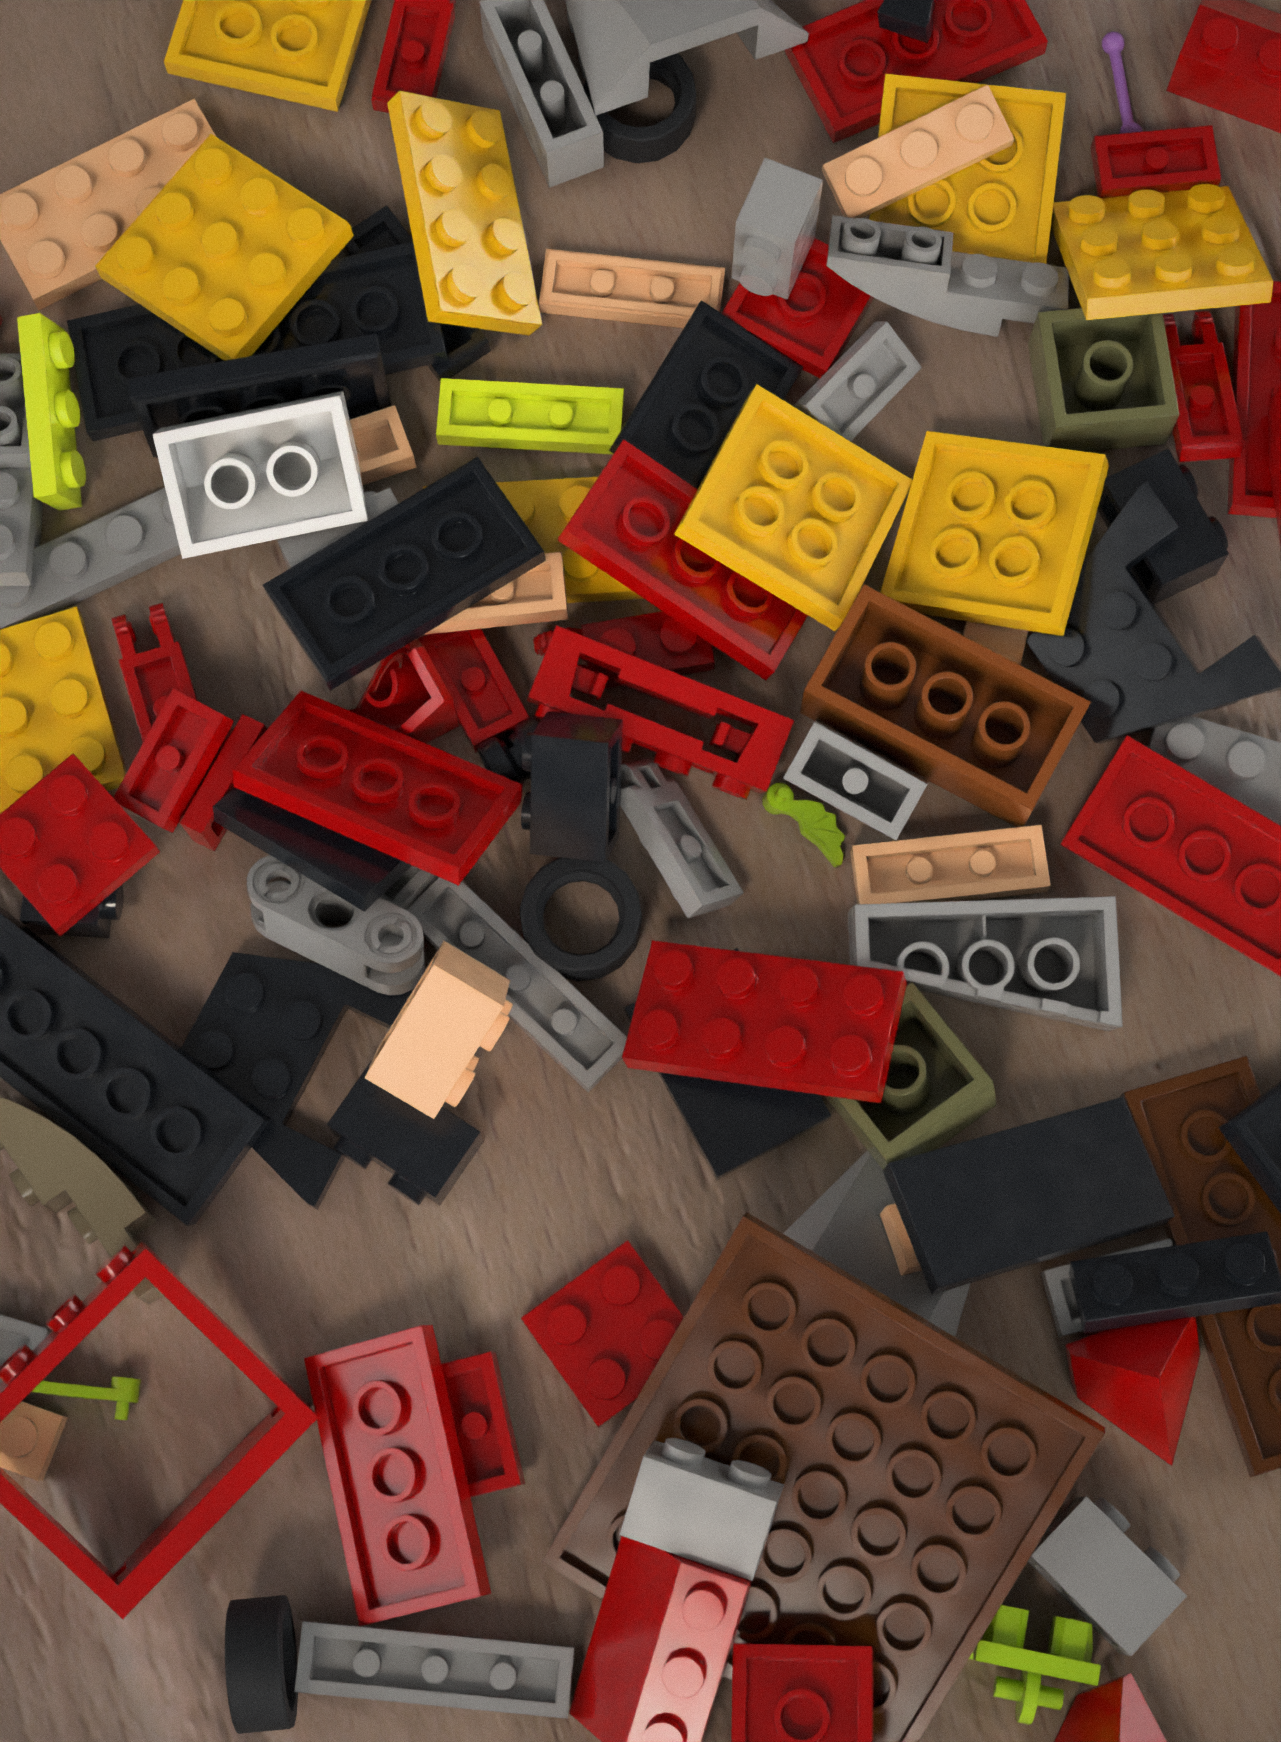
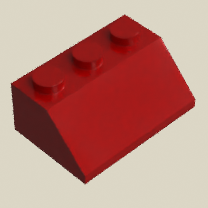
(1233, 61)
(658, 1647)

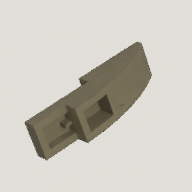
(64, 1170)

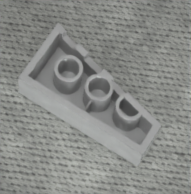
(1008, 954)

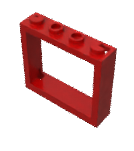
(214, 1494)

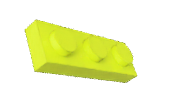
(51, 412)
(529, 416)

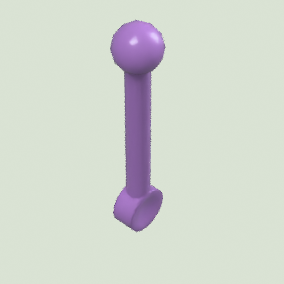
(1113, 45)

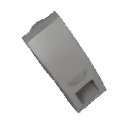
(927, 279)
(18, 508)

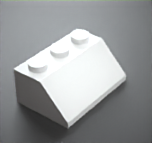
(261, 474)

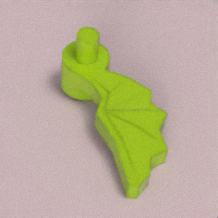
(813, 820)
(122, 1390)

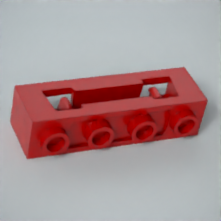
(755, 751)

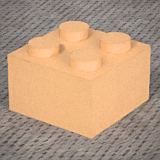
(434, 1037)

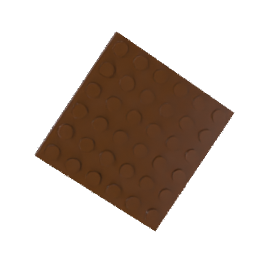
(900, 1457)

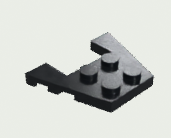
(1123, 650)
(265, 1039)

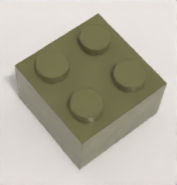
(1102, 380)
(929, 1089)

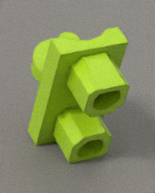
(1066, 1658)

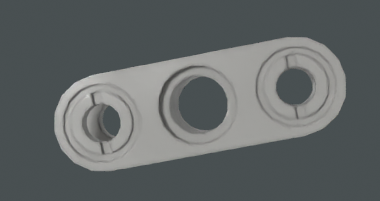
(373, 948)

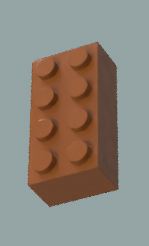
(943, 706)

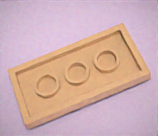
(77, 211)

